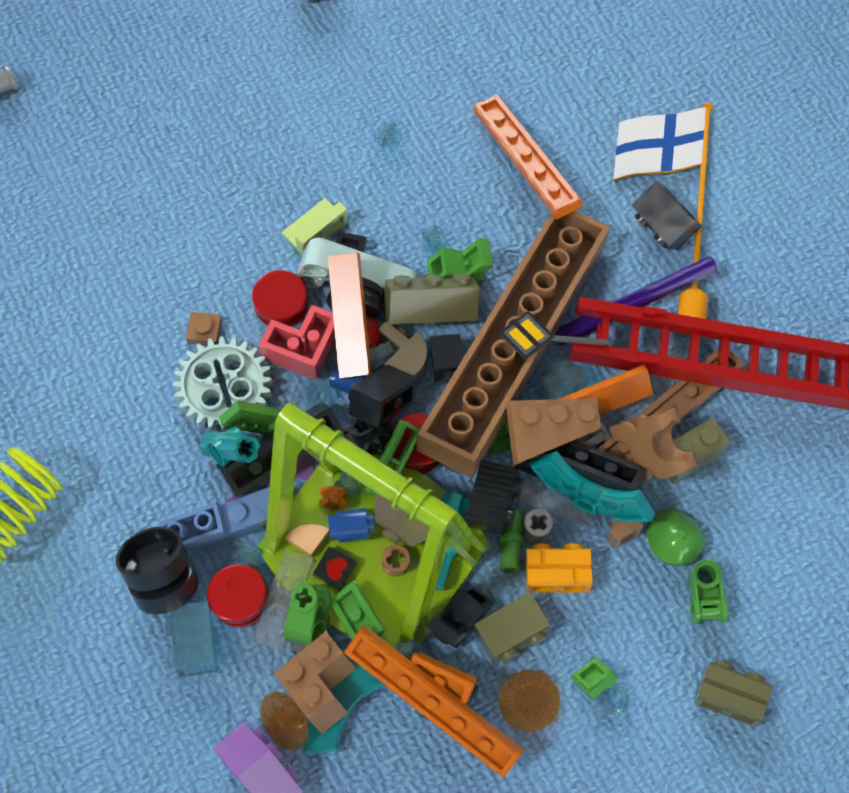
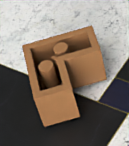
(312, 676)

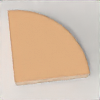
(307, 537)

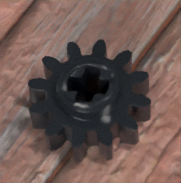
(368, 436)

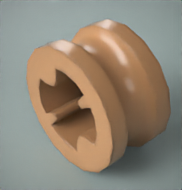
(387, 556)

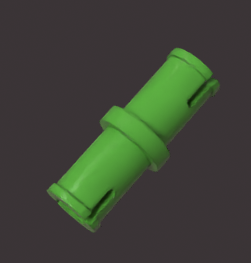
(511, 545)

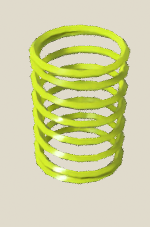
(31, 466)

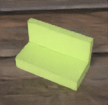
(318, 222)

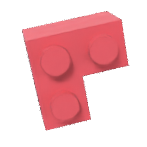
(304, 349)

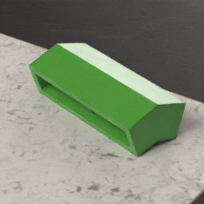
(393, 444)

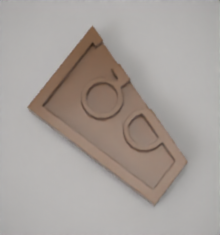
(547, 424)

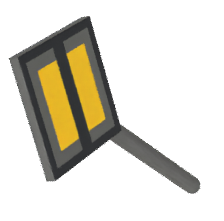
(529, 336)

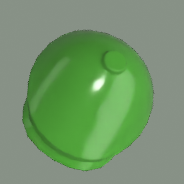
(675, 537)

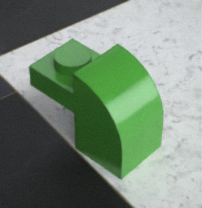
(472, 261)

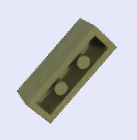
(431, 299)

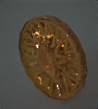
(529, 701)
(283, 720)

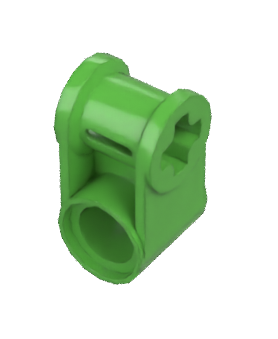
(707, 600)
(305, 616)

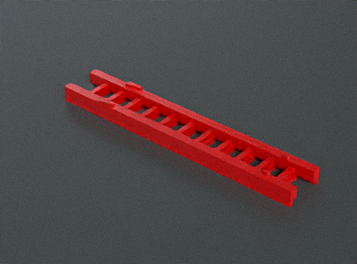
(716, 375)

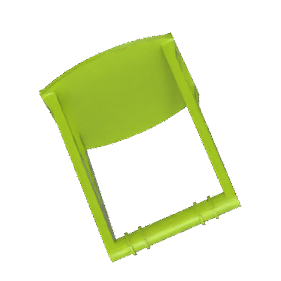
(401, 602)

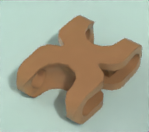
(653, 444)

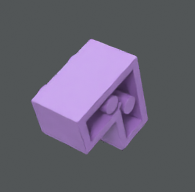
(256, 762)

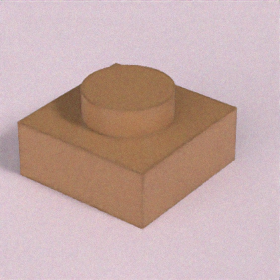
(203, 327)
(622, 532)

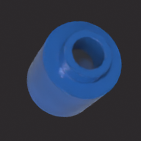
(351, 525)

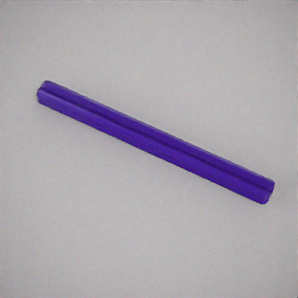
(645, 295)

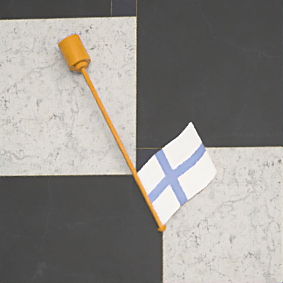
(666, 146)

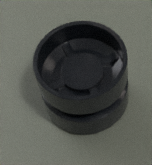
(157, 570)

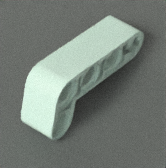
(315, 268)

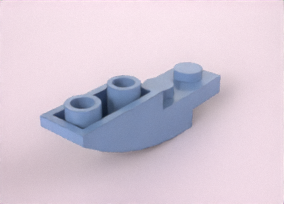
(221, 522)

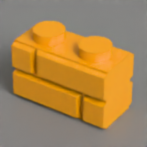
(558, 569)

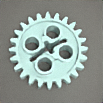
(195, 392)

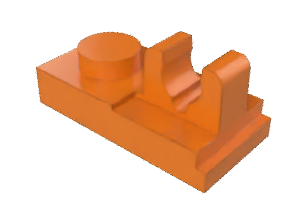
(451, 678)

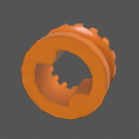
(333, 497)

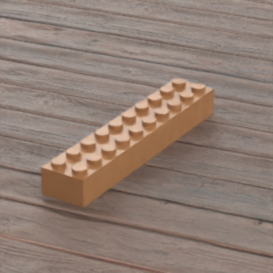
(492, 370)

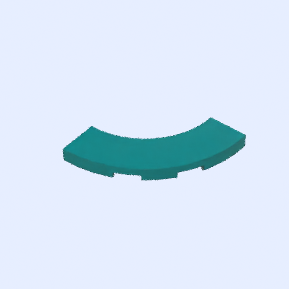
(589, 496)
(348, 692)

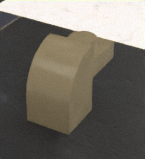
(409, 354)

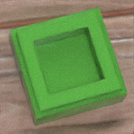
(594, 678)

